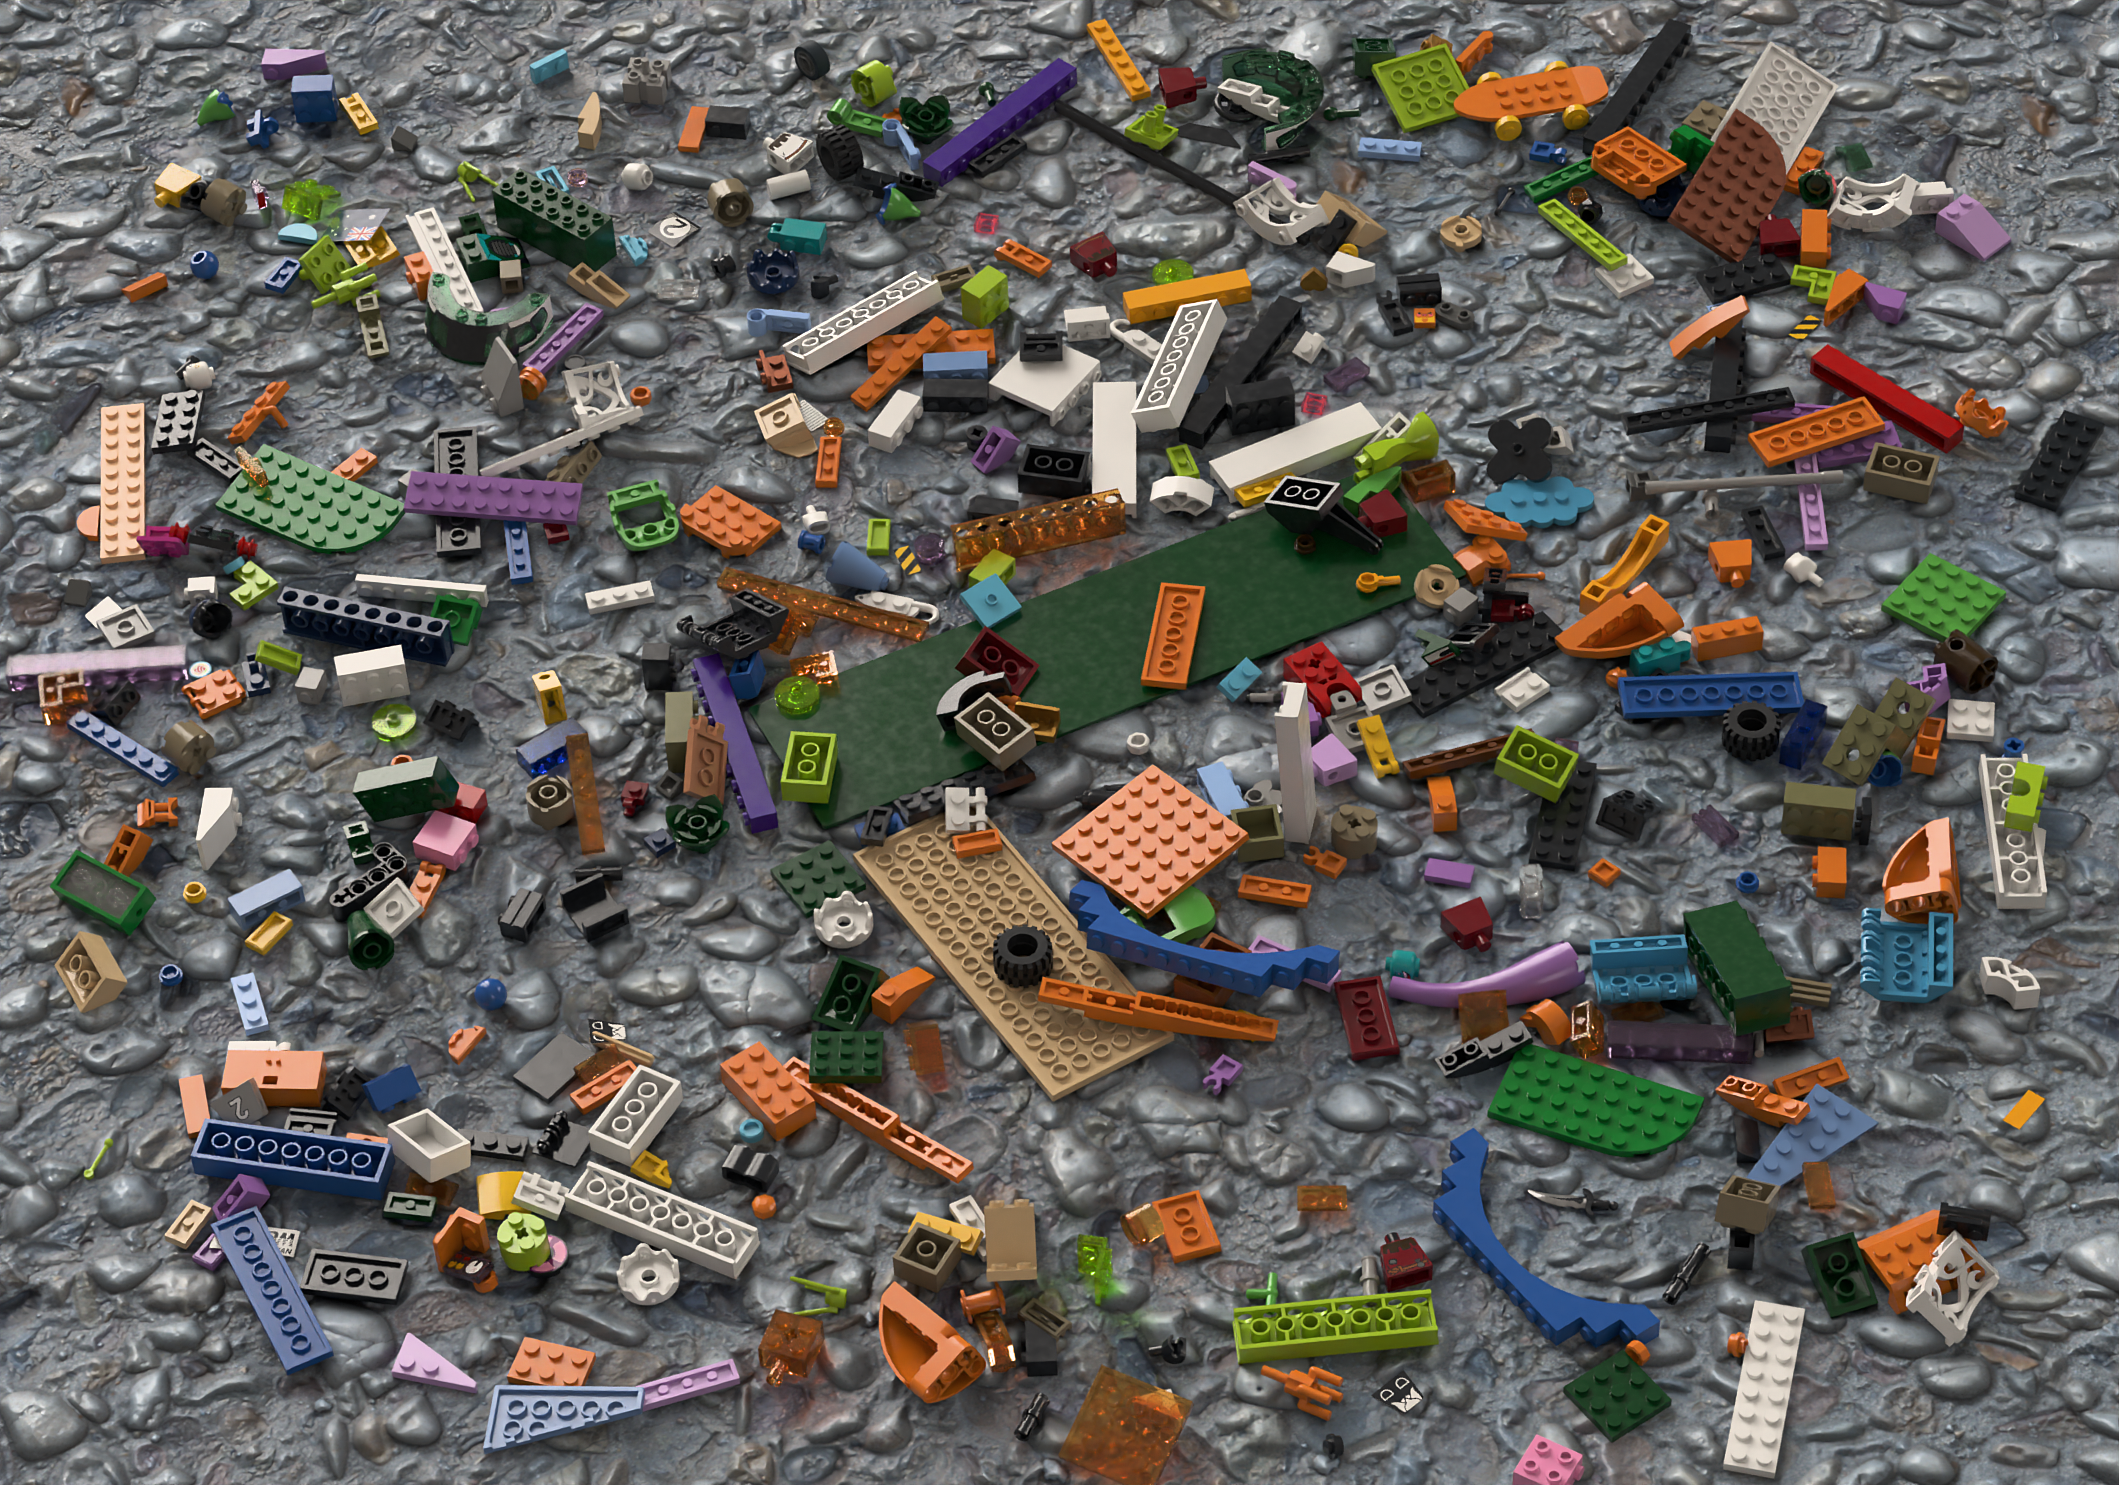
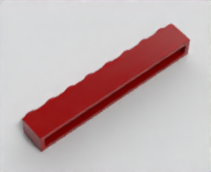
(1887, 398)

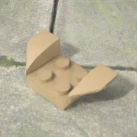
(786, 428)

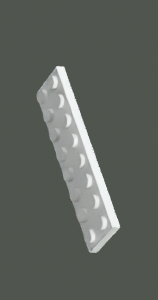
(1764, 1389)

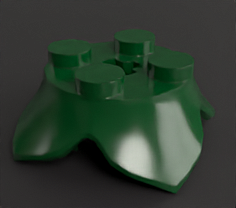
(925, 120)
(697, 827)

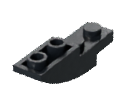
(912, 186)
(1482, 1055)

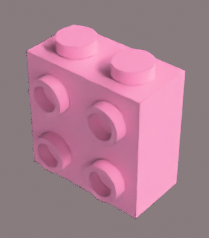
(445, 840)
(1548, 1464)

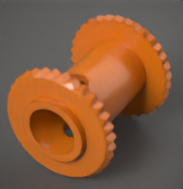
(982, 1302)

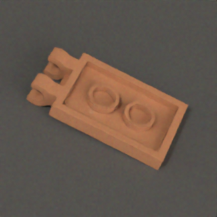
(705, 760)

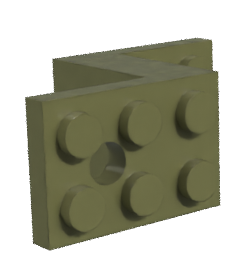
(1878, 731)

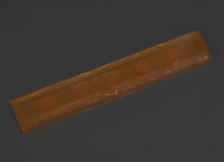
(585, 794)

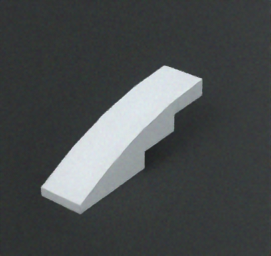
(1252, 99)

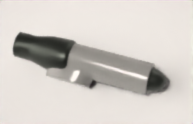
(1269, 696)

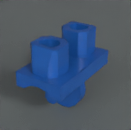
(261, 129)

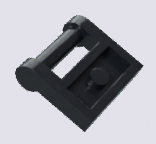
(1041, 347)
(1473, 635)
(1968, 1222)

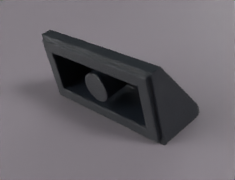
(1746, 1139)

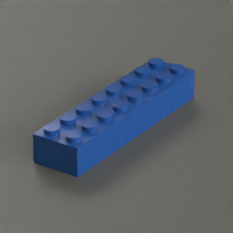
(293, 1158)

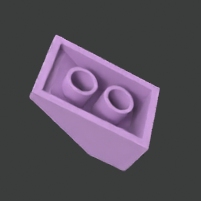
(1971, 228)

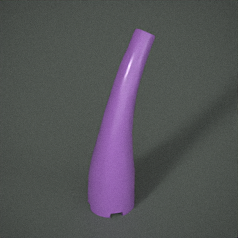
(1527, 981)

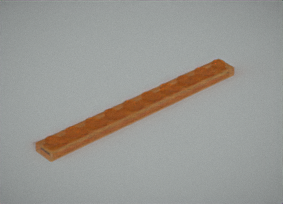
(826, 605)

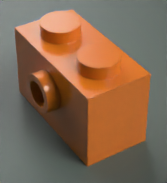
(418, 273)

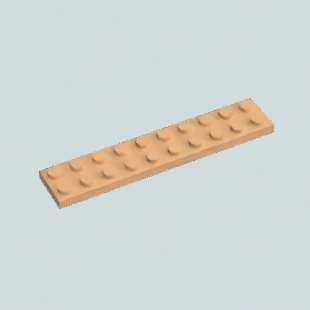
(122, 483)

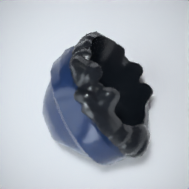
(210, 618)

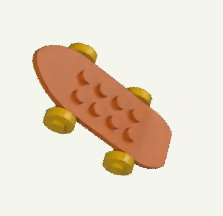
(1533, 95)

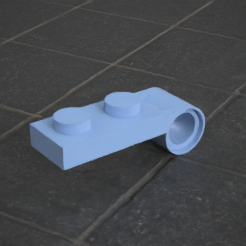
(895, 135)
(777, 320)

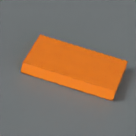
(1187, 1227)

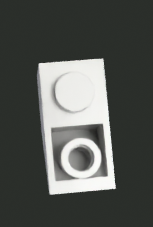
(1349, 270)

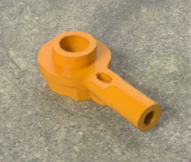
(1369, 582)

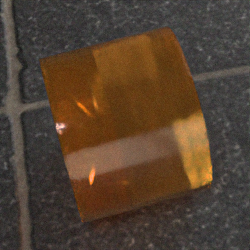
(1142, 1225)

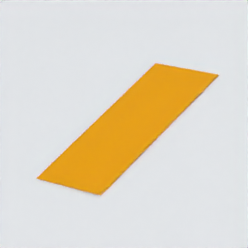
(2024, 1109)

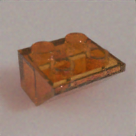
(1429, 480)

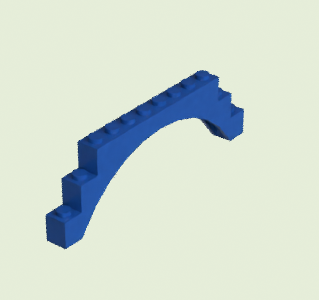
(1244, 972)
(1551, 1309)

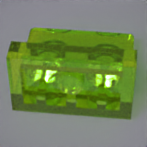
(307, 198)
(1095, 1258)

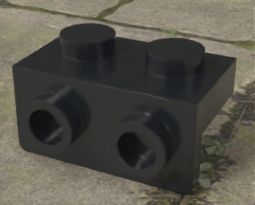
(115, 702)

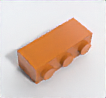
(1815, 238)
(1727, 638)

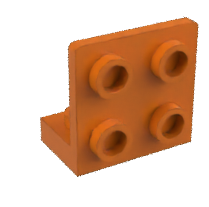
(460, 1230)

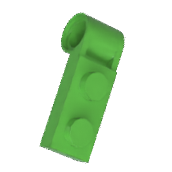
(854, 120)

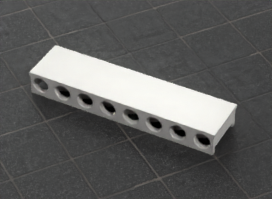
(862, 324)
(1115, 442)
(1297, 449)
(1295, 763)
(2013, 852)
(662, 1223)

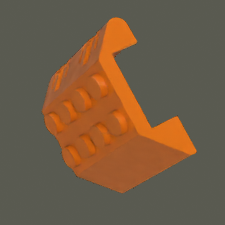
(1902, 1252)

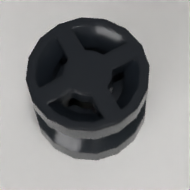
(723, 265)
(975, 436)

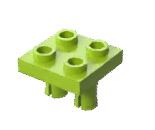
(1151, 129)
(323, 264)

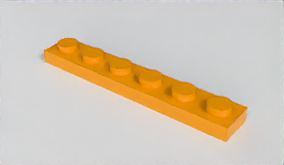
(1118, 60)

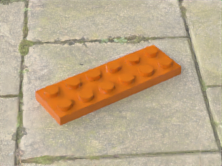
(884, 347)
(1816, 432)
(1173, 636)

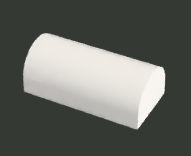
(788, 184)

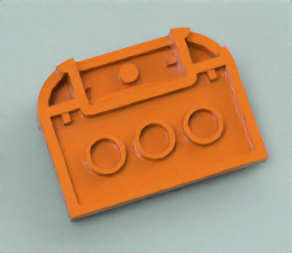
(1634, 162)
(728, 523)

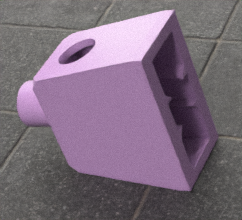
(1332, 761)

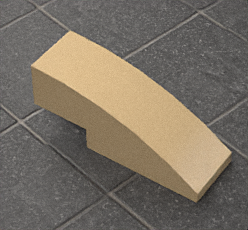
(590, 123)
(597, 286)

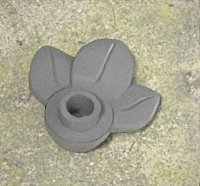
(1263, 794)

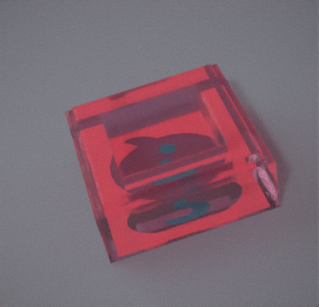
(986, 223)
(1314, 403)

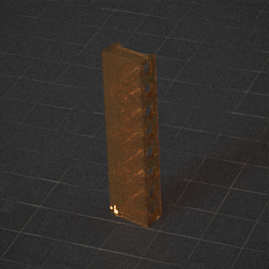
(1040, 532)

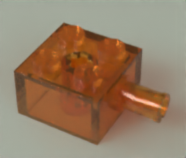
(790, 1345)

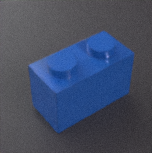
(747, 676)
(391, 1088)

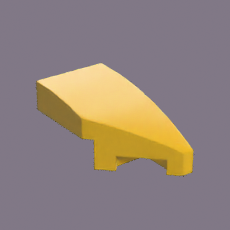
(652, 1169)

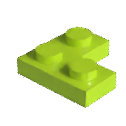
(1818, 280)
(255, 585)

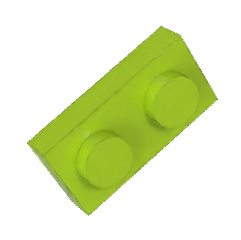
(1182, 461)

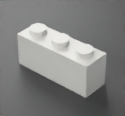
(895, 421)

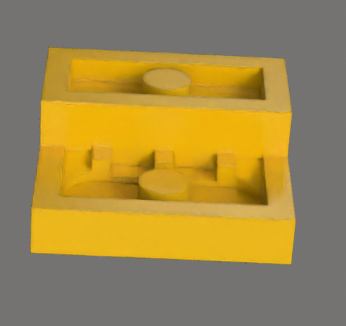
(373, 251)
(496, 1194)

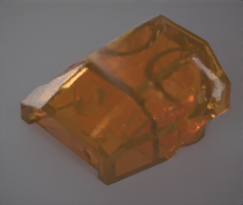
(1482, 1014)

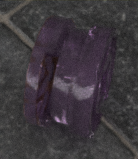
(929, 549)

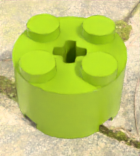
(873, 83)
(523, 1241)

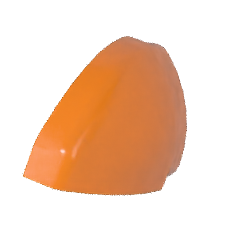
(1621, 625)
(1924, 875)
(925, 1348)

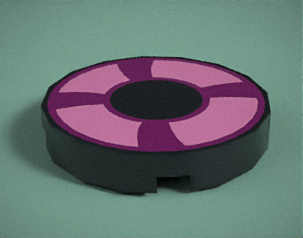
(556, 1261)

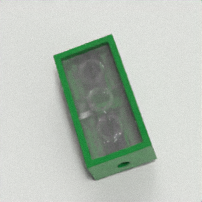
(103, 892)

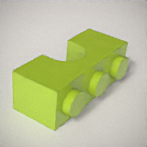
(2022, 809)

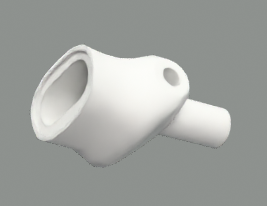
(816, 522)
(1802, 569)

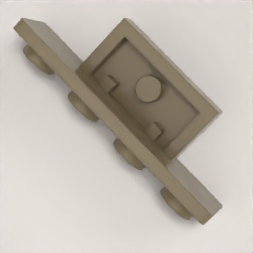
(575, 467)

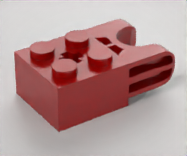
(1322, 676)

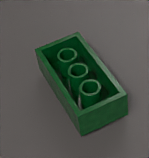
(406, 789)

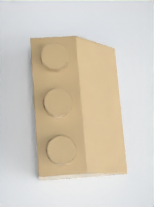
(1365, 229)
(90, 972)

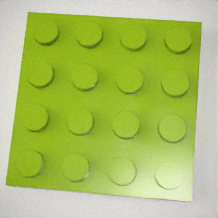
(1421, 86)

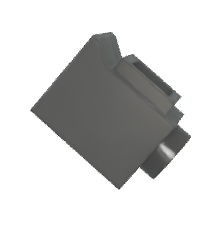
(1636, 483)

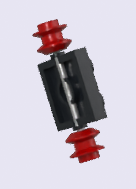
(221, 540)

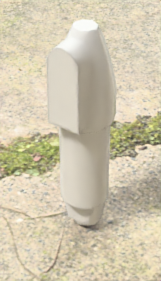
(1247, 511)

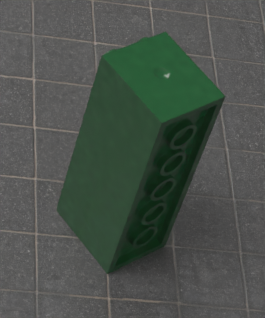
(554, 221)
(1737, 968)

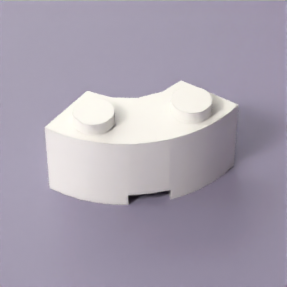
(1560, 442)
(1182, 494)
(2010, 982)

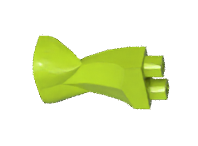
(1419, 444)

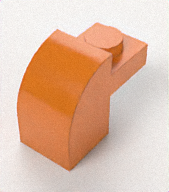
(1549, 1020)

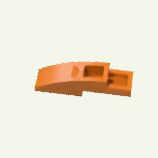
(1760, 1104)

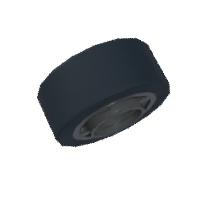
(812, 60)

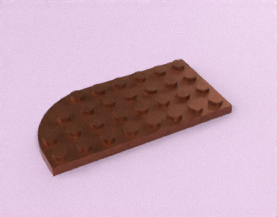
(1732, 189)

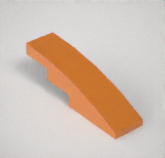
(1715, 323)

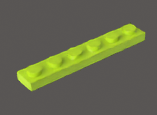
(1582, 235)

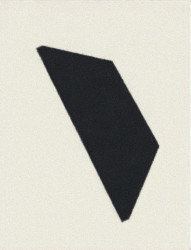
(1207, 134)

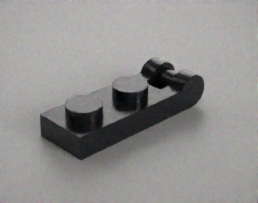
(1494, 580)

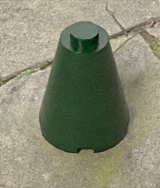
(368, 942)

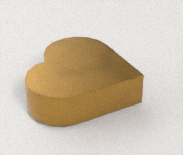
(1314, 280)

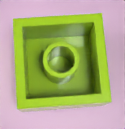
(984, 297)

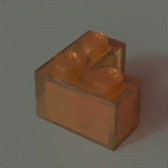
(798, 623)
(59, 691)
(925, 1046)

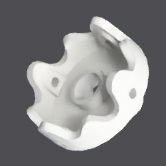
(846, 910)
(646, 1263)

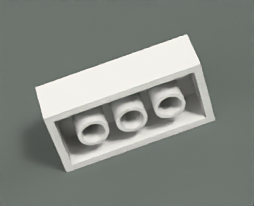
(635, 1115)

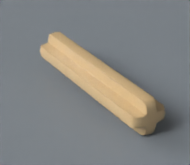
(628, 1051)

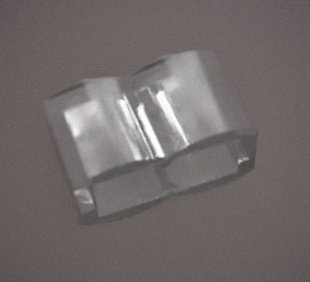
(1531, 891)

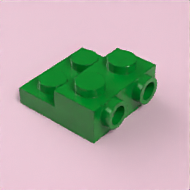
(1689, 147)
(462, 614)

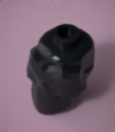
(194, 196)

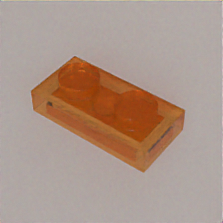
(599, 1064)
(1322, 1198)

